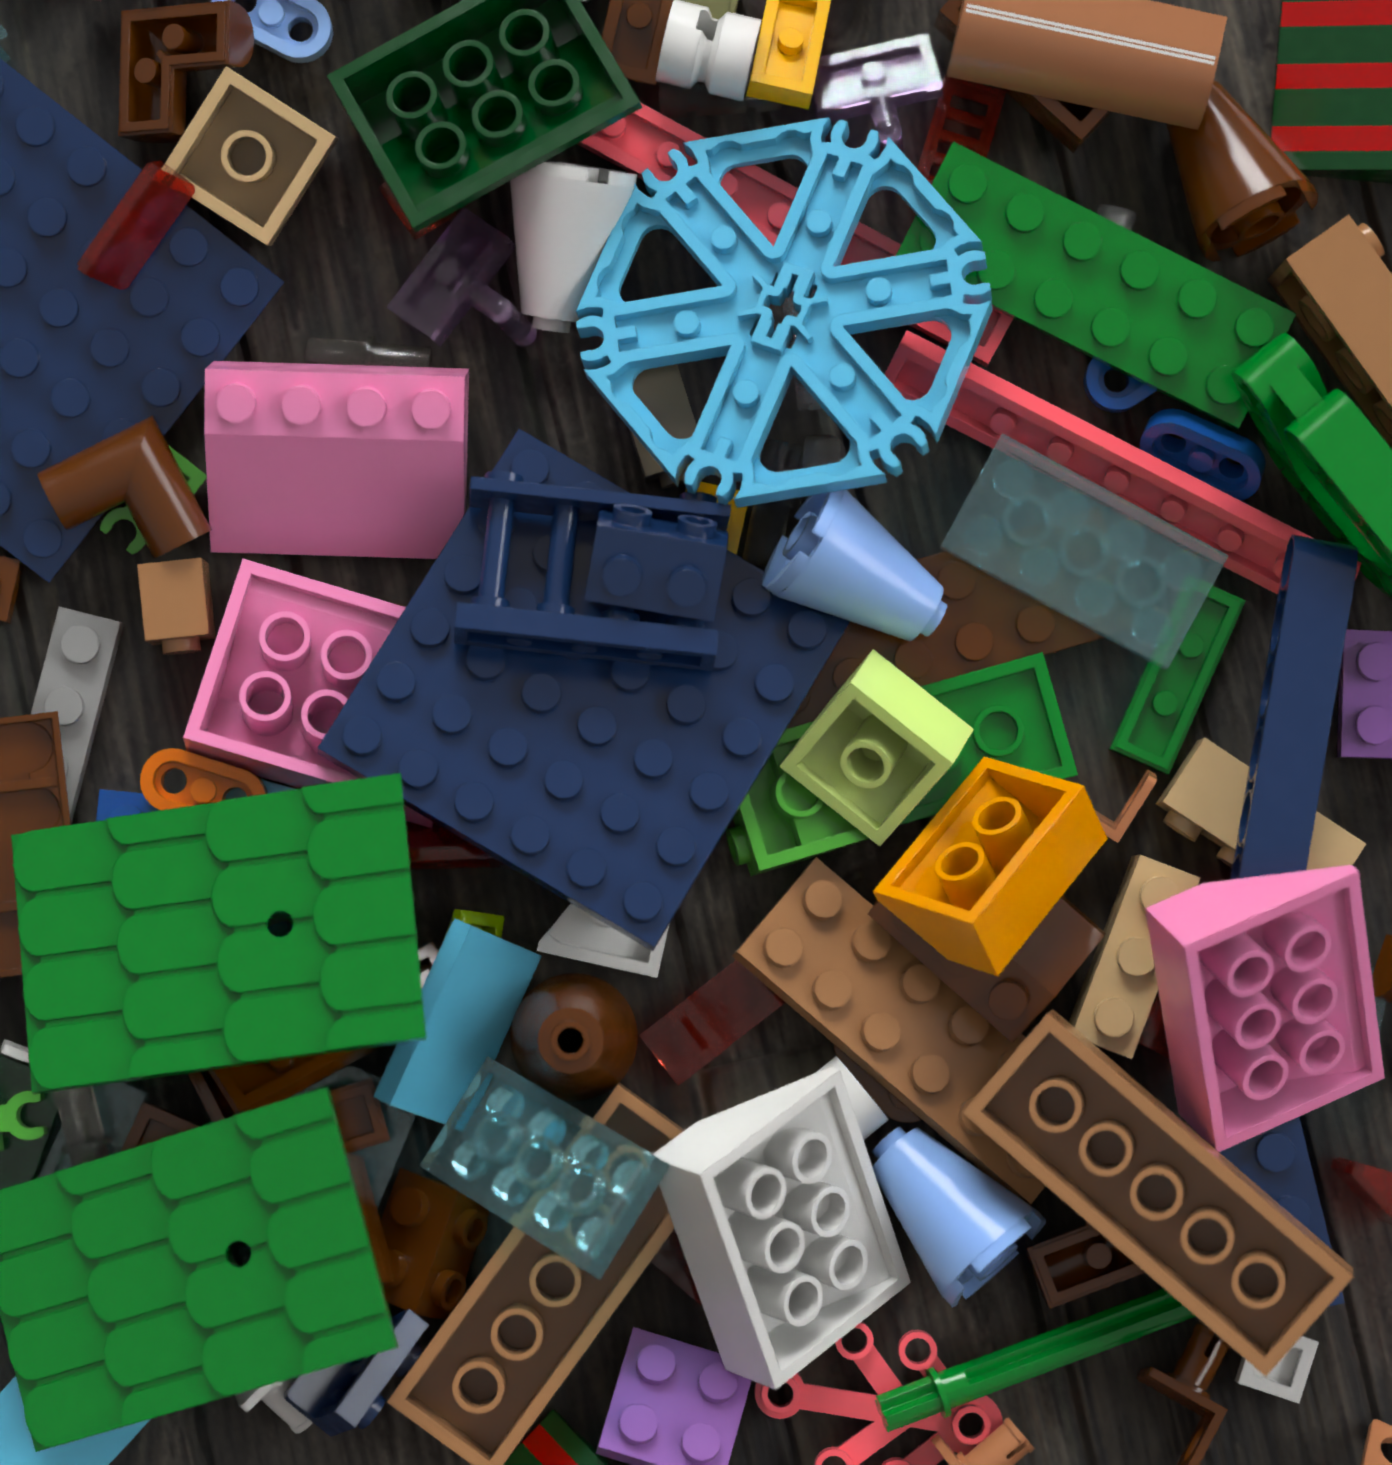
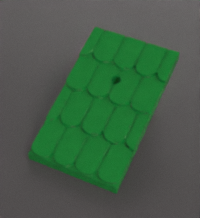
(158, 948)
(131, 1283)

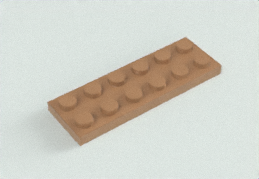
(884, 1012)

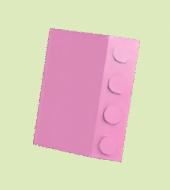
(335, 458)
(284, 674)
(1265, 999)

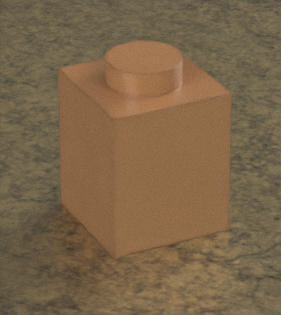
(176, 604)

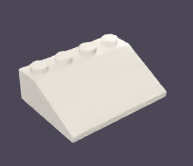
(782, 1226)

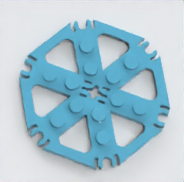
(739, 325)

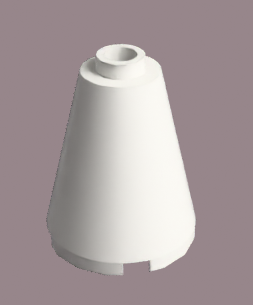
(560, 232)

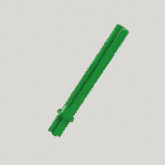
(1029, 1358)

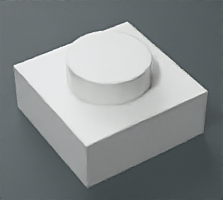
(1287, 1377)

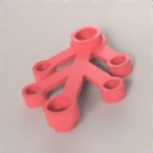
(863, 1406)

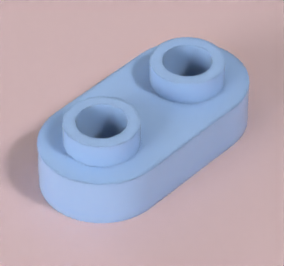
(274, 20)

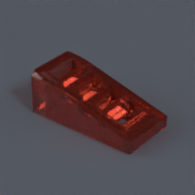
(971, 91)

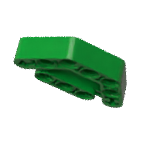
(1327, 451)

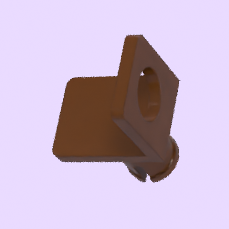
(1189, 1386)

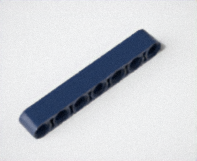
(1295, 708)

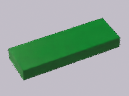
(1169, 698)

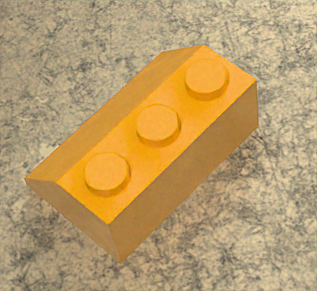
(993, 863)

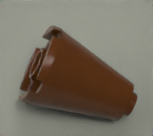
(1237, 179)
(597, 1013)

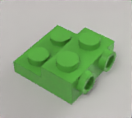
(785, 820)

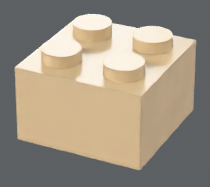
(250, 156)

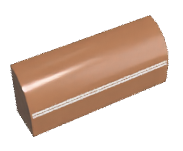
(1094, 53)

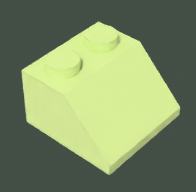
(877, 748)

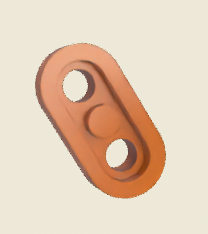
(206, 779)

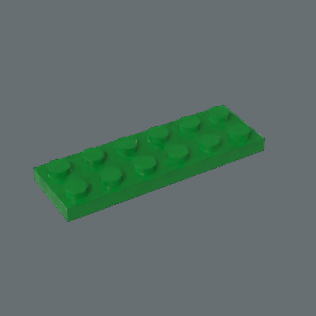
(1105, 287)

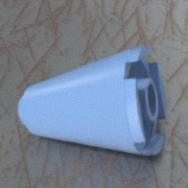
(853, 570)
(951, 1211)

